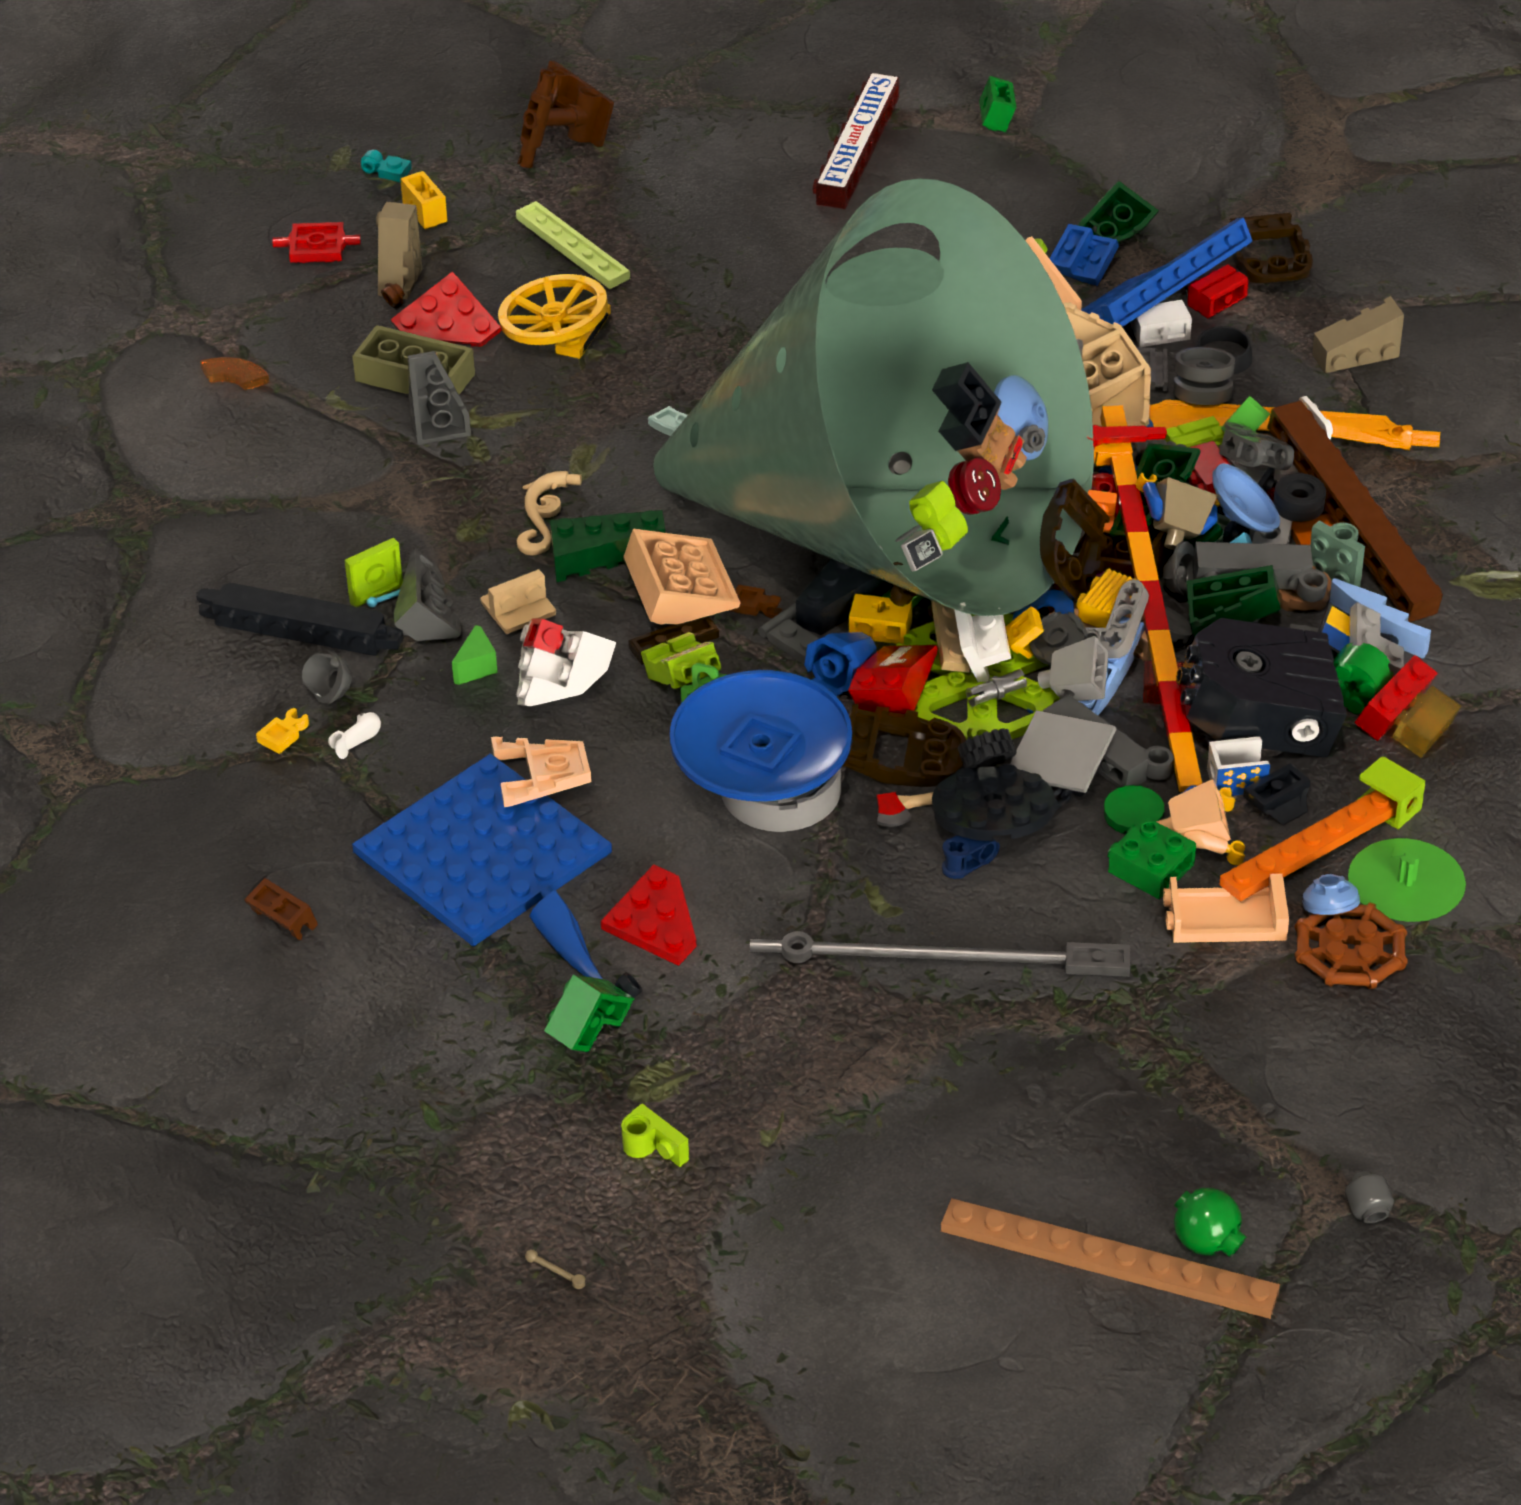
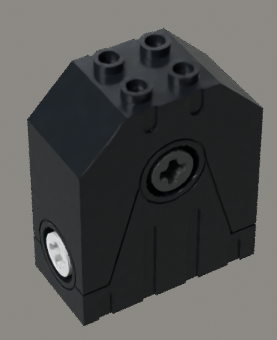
(1263, 684)

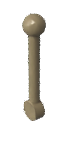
(578, 1280)

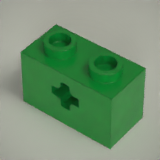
(997, 104)

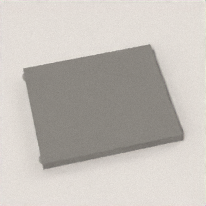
(1063, 749)

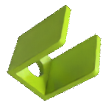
(1396, 784)

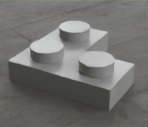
(1366, 629)

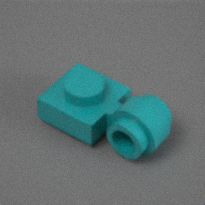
(391, 168)

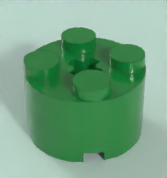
(1361, 674)

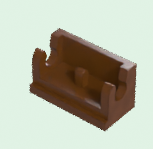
(281, 907)

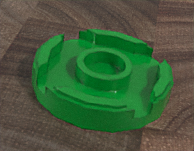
(1130, 805)

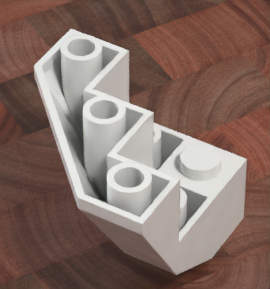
(566, 672)

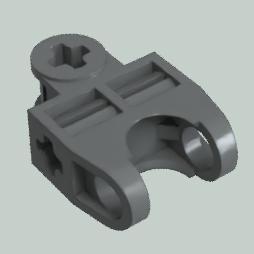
(1254, 448)

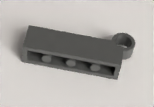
(1290, 563)
(1124, 759)

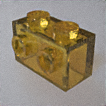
(1425, 721)

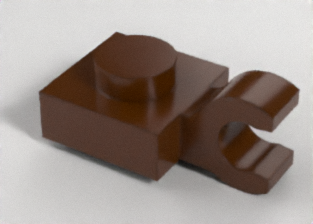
(755, 600)

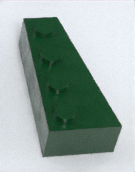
(597, 540)

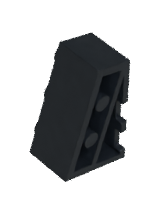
(831, 596)

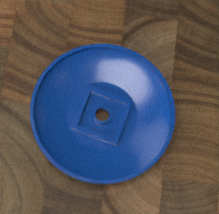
(727, 718)

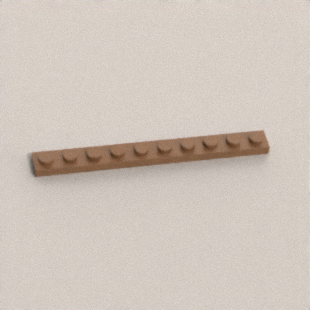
(1111, 1258)

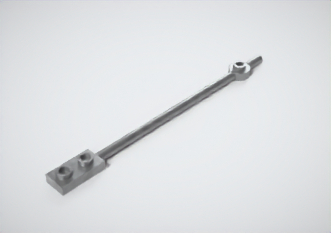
(1079, 957)

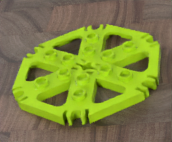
(953, 684)

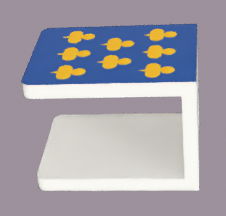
(1236, 763)

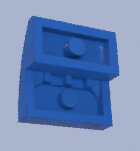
(1083, 254)

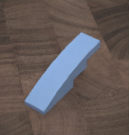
(1393, 621)

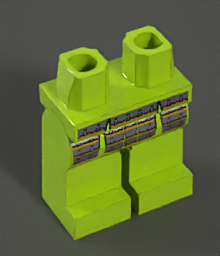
(674, 661)

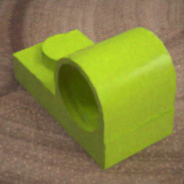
(646, 1131)

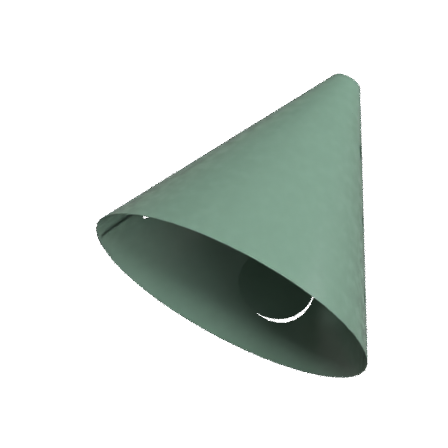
(846, 379)

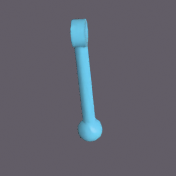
(372, 601)

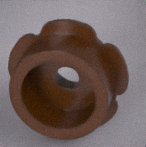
(393, 294)

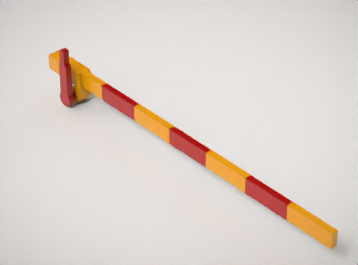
(1114, 448)

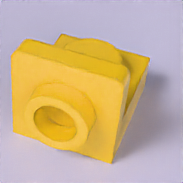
(1023, 631)

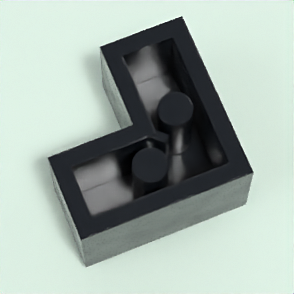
(969, 406)

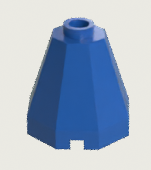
(837, 658)

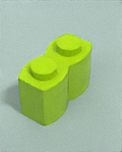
(936, 510)

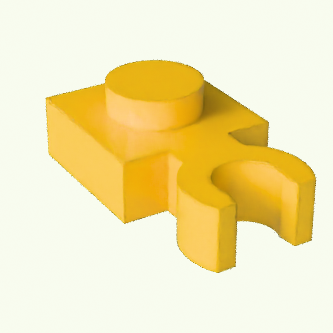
(282, 733)

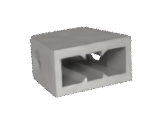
(1078, 671)

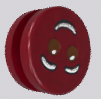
(974, 486)

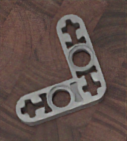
(1126, 631)

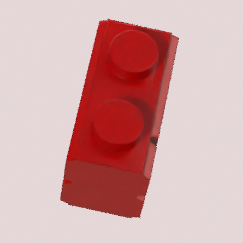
(1217, 291)

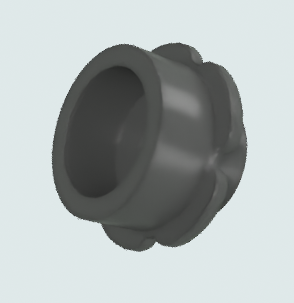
(1027, 435)

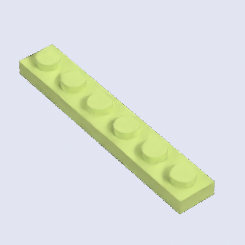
(573, 245)

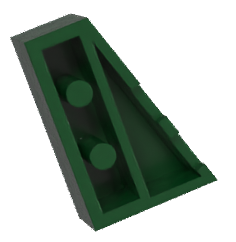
(1234, 596)

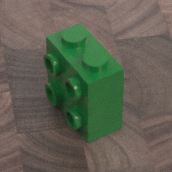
(1151, 856)

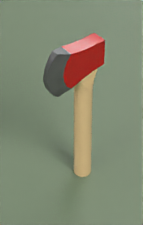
(893, 807)

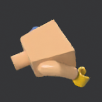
(1202, 818)

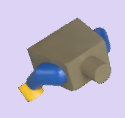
(1178, 508)

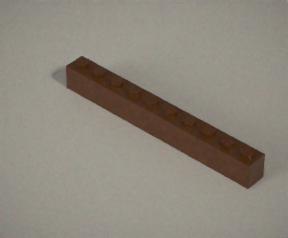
(1350, 502)

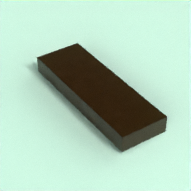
(703, 630)

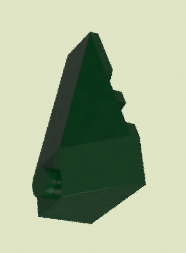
(1119, 214)
(1163, 462)

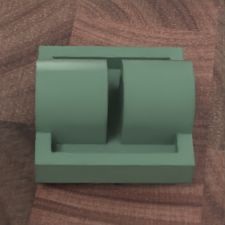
(1337, 551)

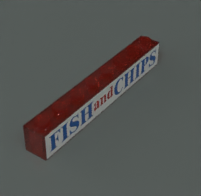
(857, 141)

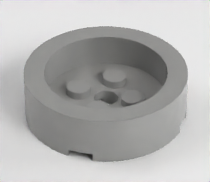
(788, 813)

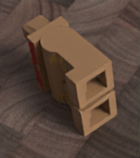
(1001, 450)

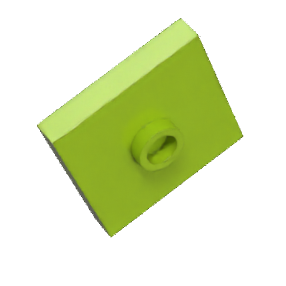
(374, 572)

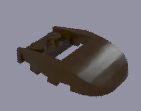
(1277, 267)
(1068, 572)
(929, 754)

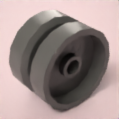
(1204, 375)

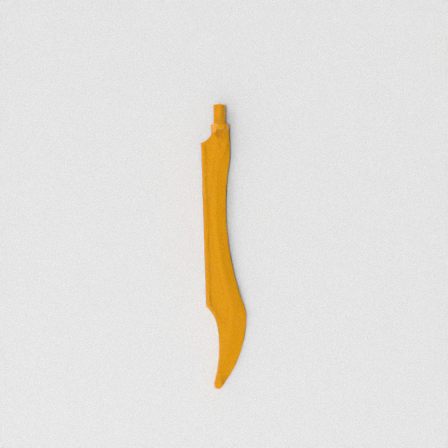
(1350, 426)

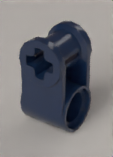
(966, 855)

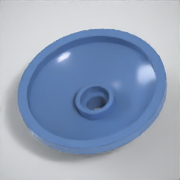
(1021, 407)
(1244, 499)

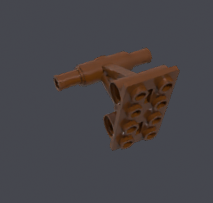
(560, 101)

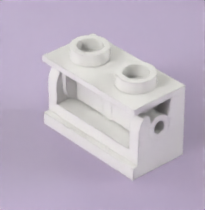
(1162, 324)

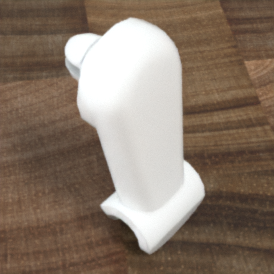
(364, 729)

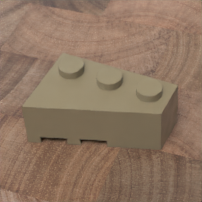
(398, 246)
(1362, 340)

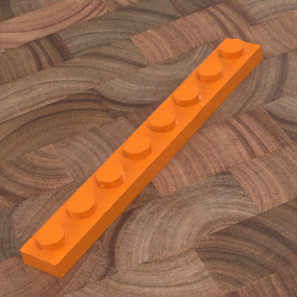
(1309, 844)

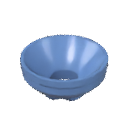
(1330, 895)

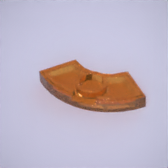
(234, 371)

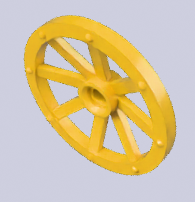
(554, 314)

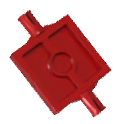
(316, 242)

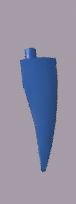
(563, 932)

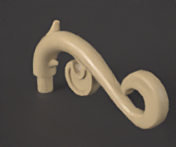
(549, 508)

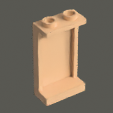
(1220, 917)

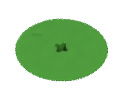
(1407, 879)

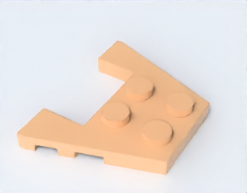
(551, 767)

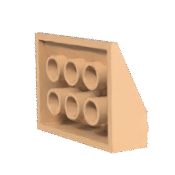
(678, 576)

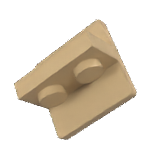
(518, 601)

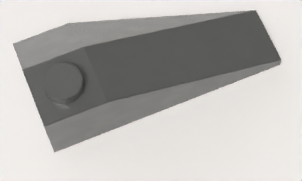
(434, 402)
(422, 604)

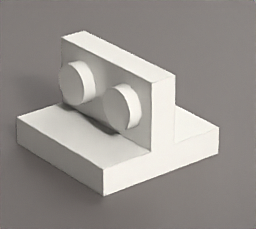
(982, 641)

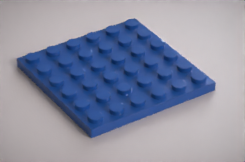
(476, 858)

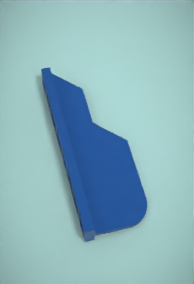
(1148, 289)

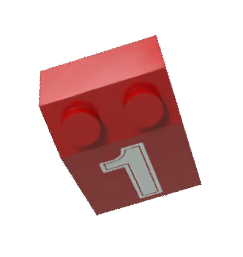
(893, 678)

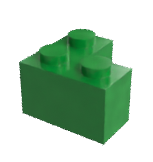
(584, 1009)

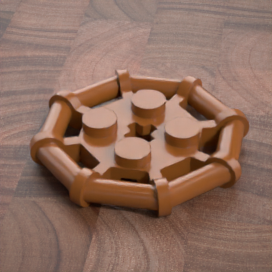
(1347, 964)

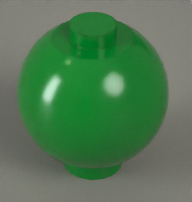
(1208, 1222)

